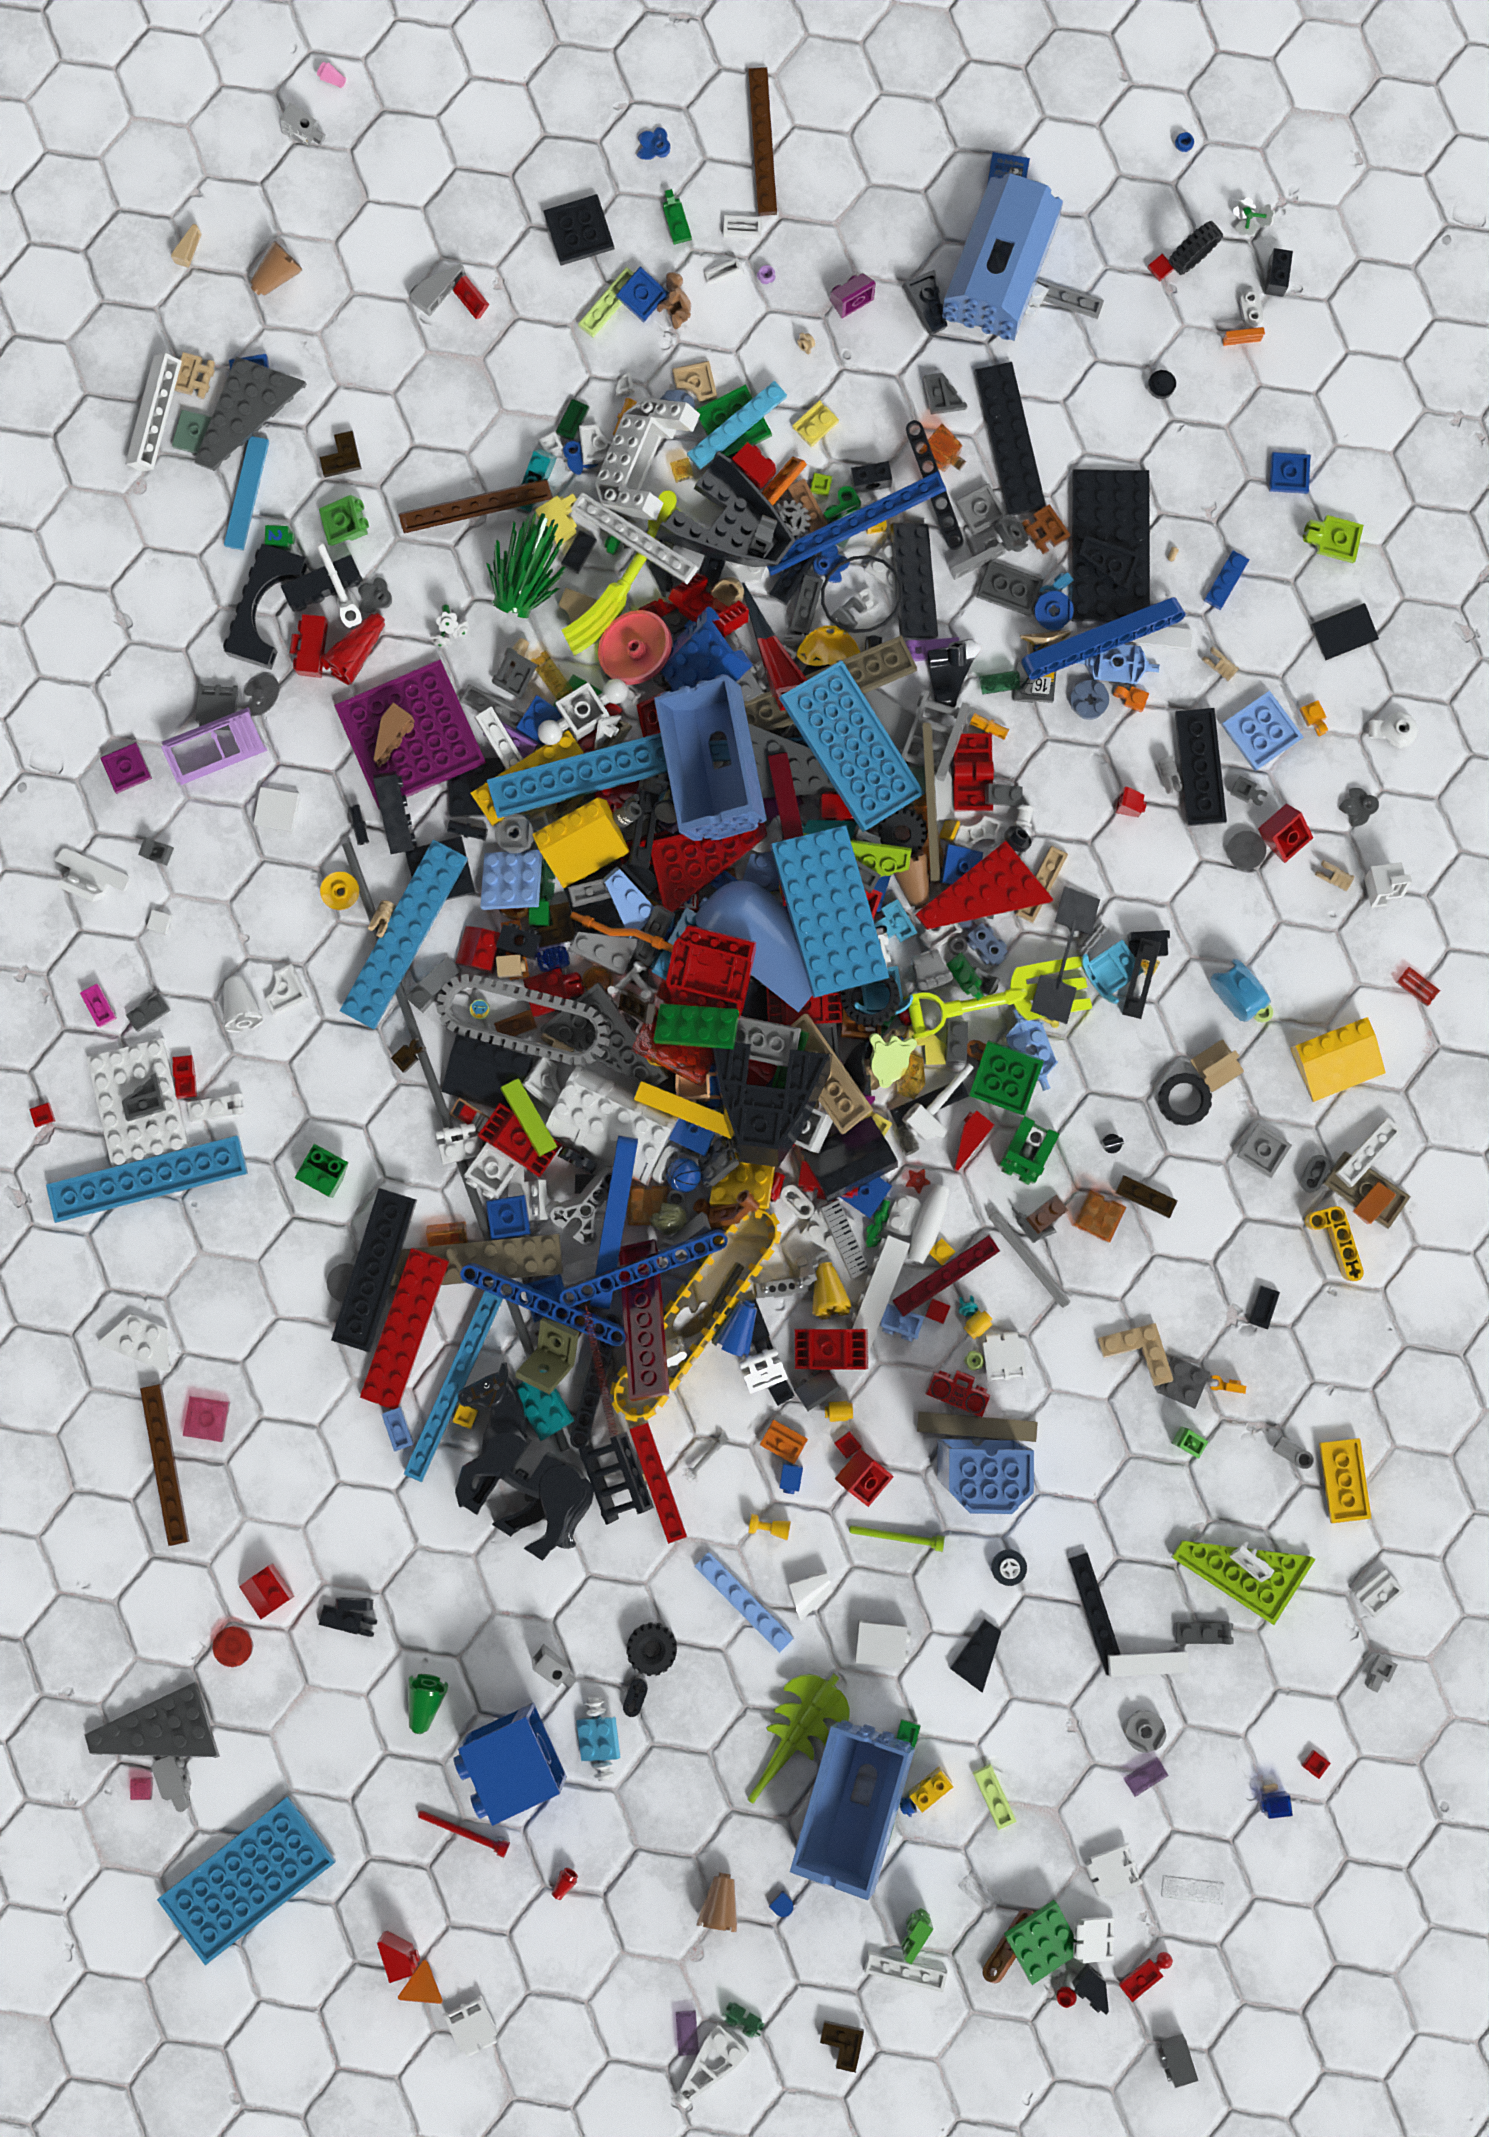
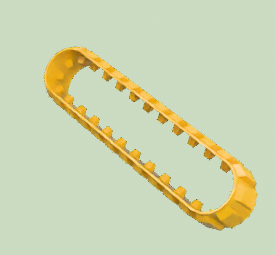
(720, 1318)

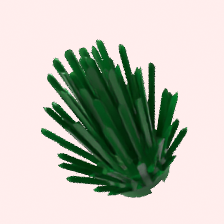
(520, 578)

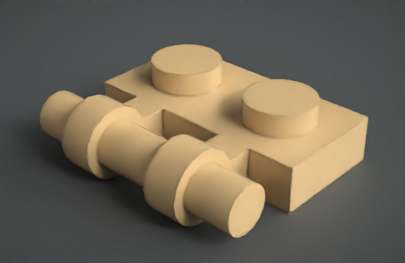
(188, 373)

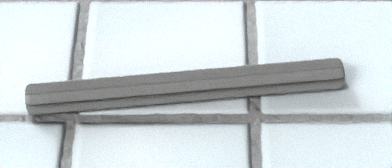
(1029, 1259)

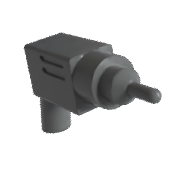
(1028, 1229)

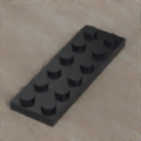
(914, 567)
(1200, 767)

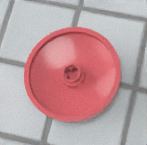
(635, 647)

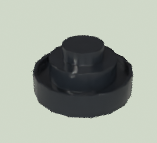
(1161, 384)
(1017, 839)

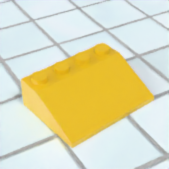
(581, 842)
(1339, 1059)

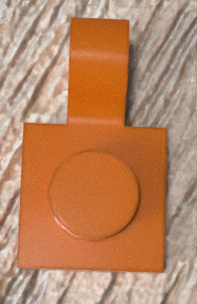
(1133, 698)

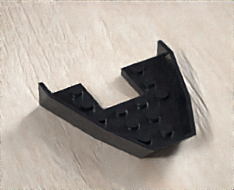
(734, 529)
(763, 1118)

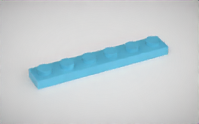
(737, 425)

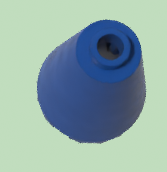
(737, 1330)

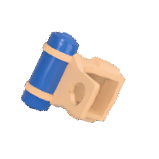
(706, 1093)

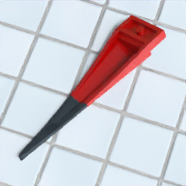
(779, 667)

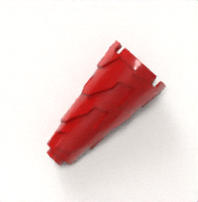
(350, 653)

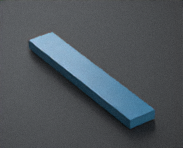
(246, 493)

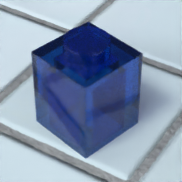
(1276, 1805)

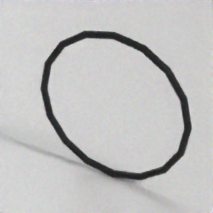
(874, 627)

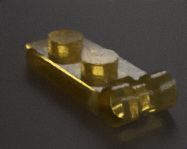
(552, 676)

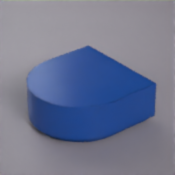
(782, 1905)

